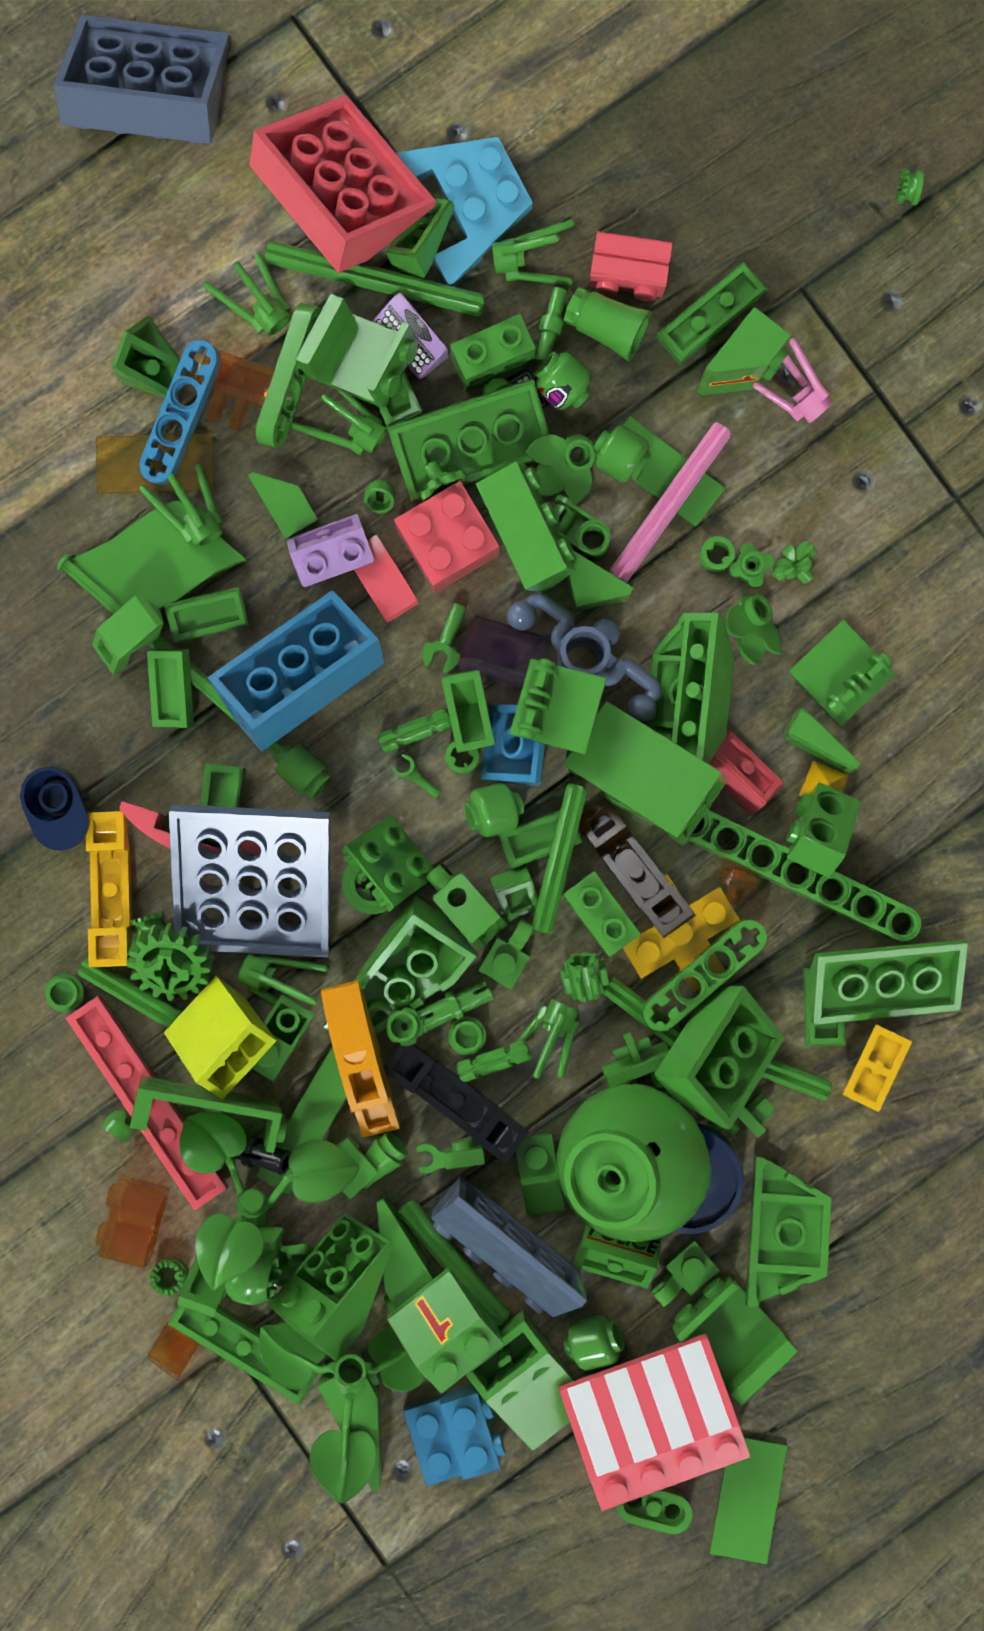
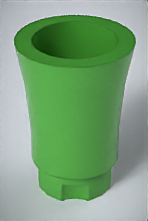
(608, 321)

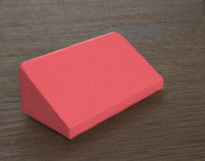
(747, 776)

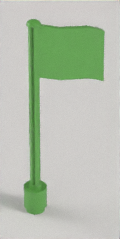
(166, 569)

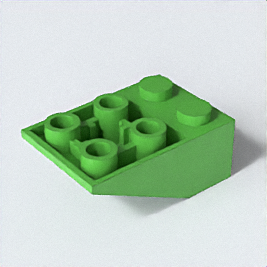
(335, 1286)
(523, 1381)

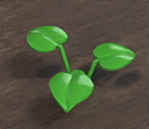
(234, 1246)
(339, 1459)

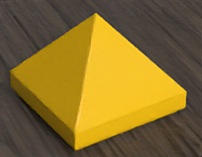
(825, 775)

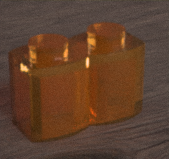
(132, 1221)

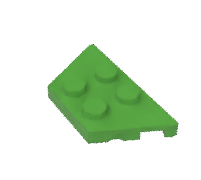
(785, 1233)

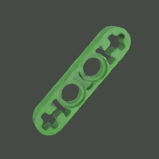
(286, 381)
(700, 970)

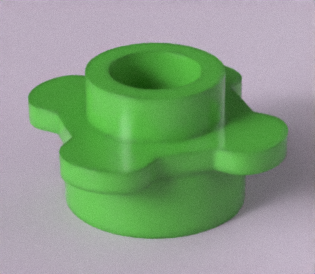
(752, 576)

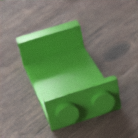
(647, 772)
(193, 1095)

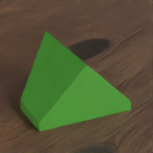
(146, 359)

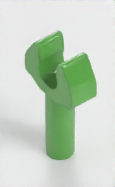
(446, 640)

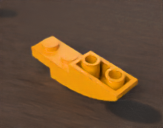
(359, 1059)

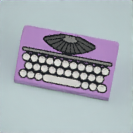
(430, 350)

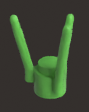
(509, 254)
(270, 313)
(365, 430)
(200, 525)
(259, 975)
(558, 1021)

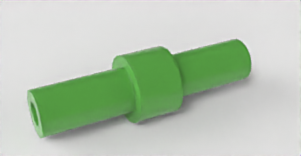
(551, 324)

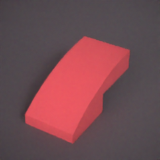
(386, 583)

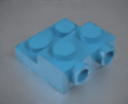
(454, 1436)

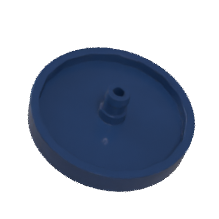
(725, 1183)

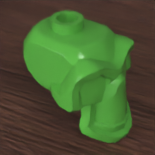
(271, 1271)

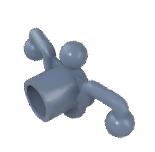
(597, 638)

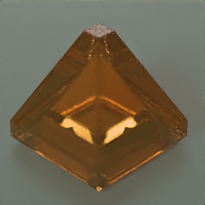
(172, 1351)

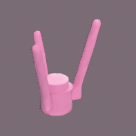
(810, 399)

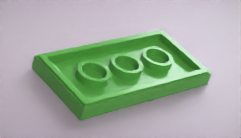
(470, 436)

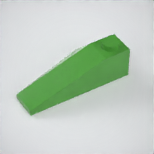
(413, 962)

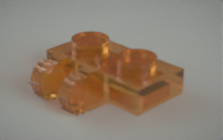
(239, 380)

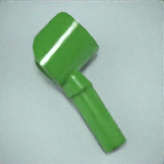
(414, 775)

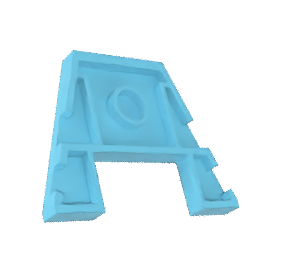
(485, 197)

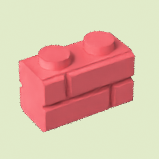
(630, 266)

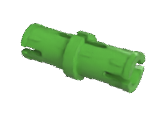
(455, 1005)

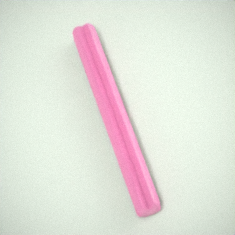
(670, 502)

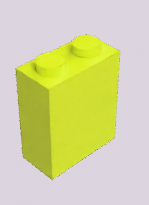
(219, 1037)

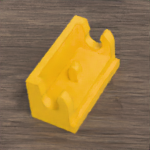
(877, 1068)

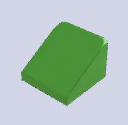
(515, 892)

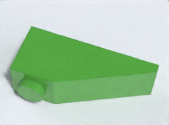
(407, 1266)
(364, 1413)

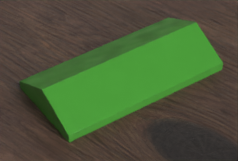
(886, 981)

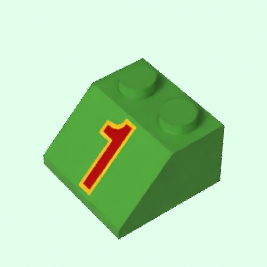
(748, 356)
(445, 1330)

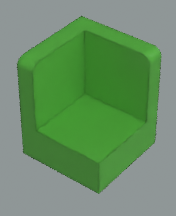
(367, 1170)

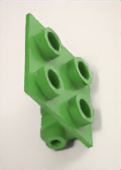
(842, 672)
(558, 706)
(389, 862)

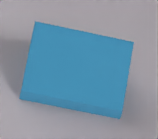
(512, 757)

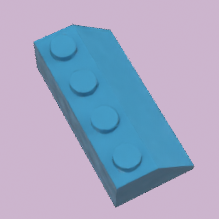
(297, 670)

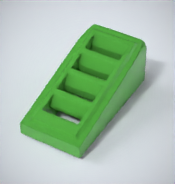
(417, 258)
(813, 738)

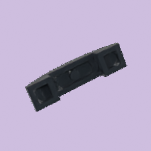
(457, 1101)

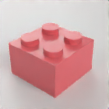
(447, 537)

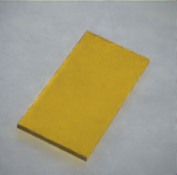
(120, 458)

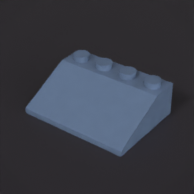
(142, 79)
(508, 1248)

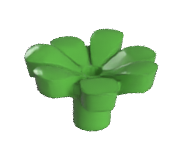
(440, 480)
(795, 563)

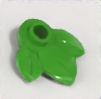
(557, 468)
(753, 628)

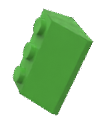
(527, 527)
(720, 1055)

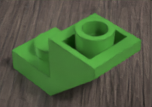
(127, 631)

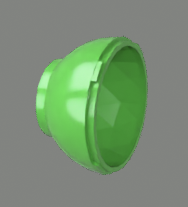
(614, 1135)

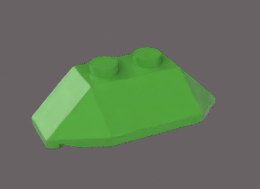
(696, 684)

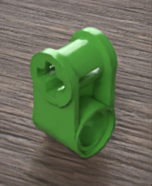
(578, 524)

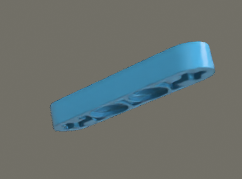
(174, 410)

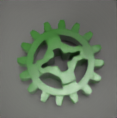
(170, 962)

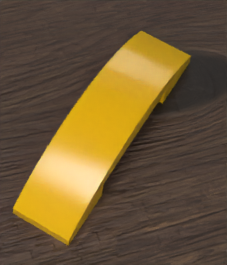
(110, 889)

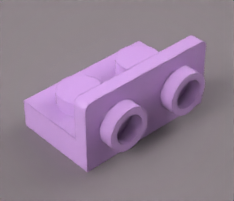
(330, 550)

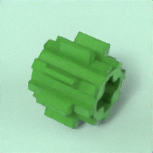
(584, 976)

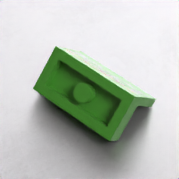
(618, 1259)

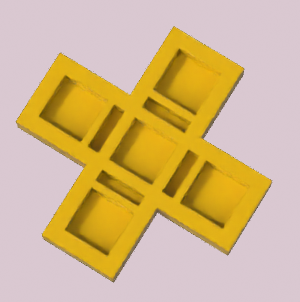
(653, 951)

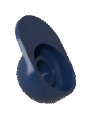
(55, 808)

